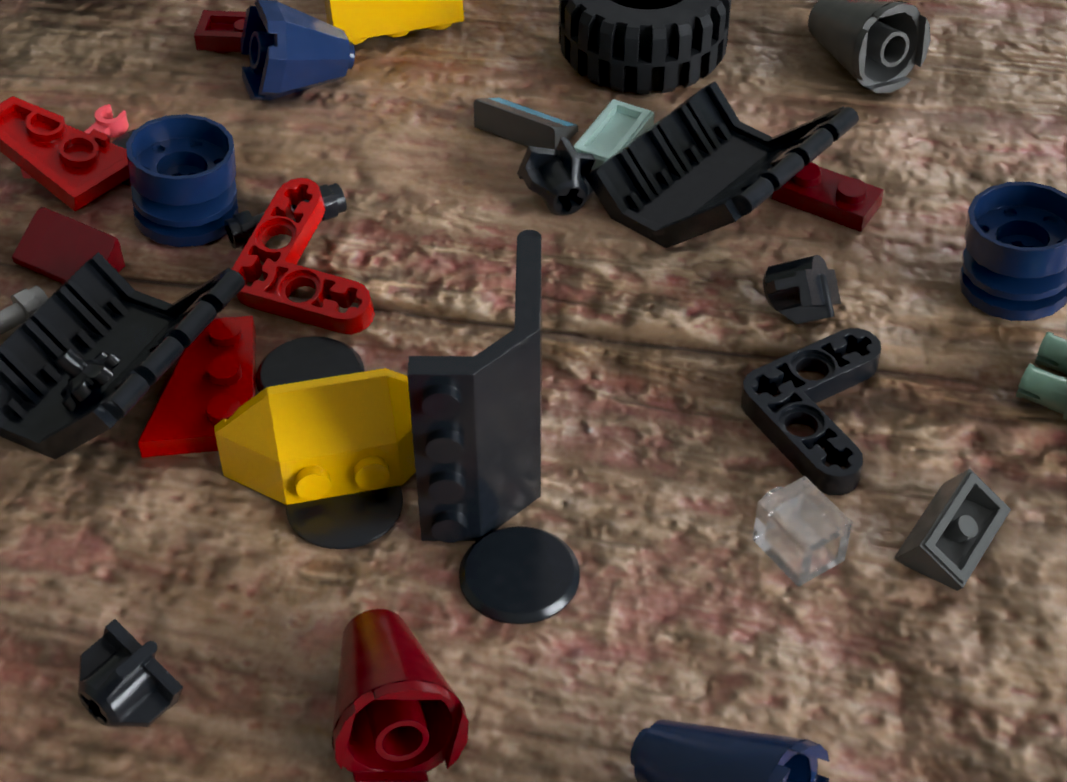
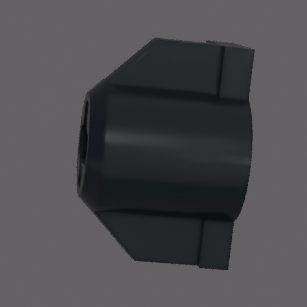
(558, 176)
(802, 289)
(124, 681)

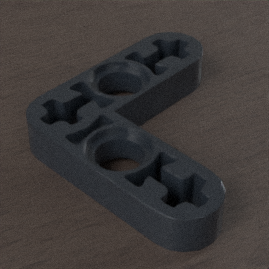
(797, 404)

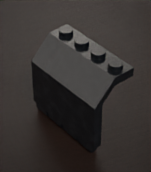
(705, 168)
(92, 315)
(481, 421)

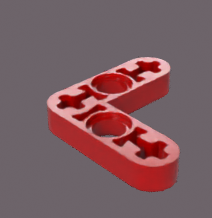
(283, 274)

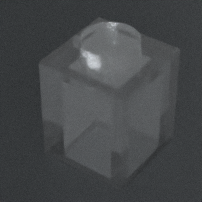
(801, 530)

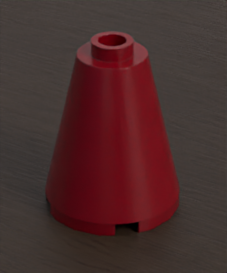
(393, 704)

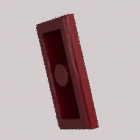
(61, 245)

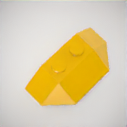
(321, 437)

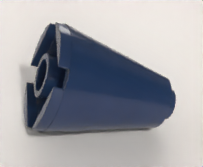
(716, 754)

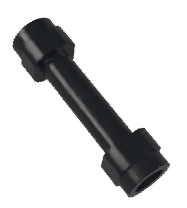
(243, 224)

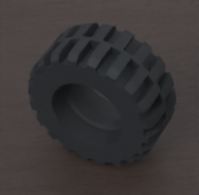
(644, 41)

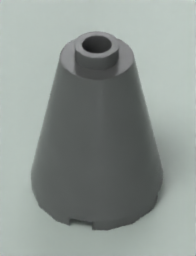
(872, 39)

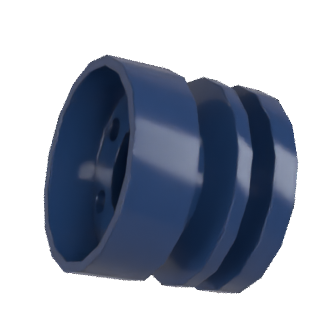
(182, 179)
(1016, 251)

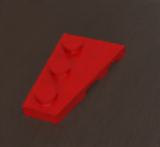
(60, 157)
(205, 387)

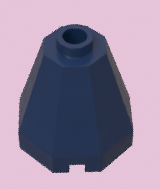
(290, 51)

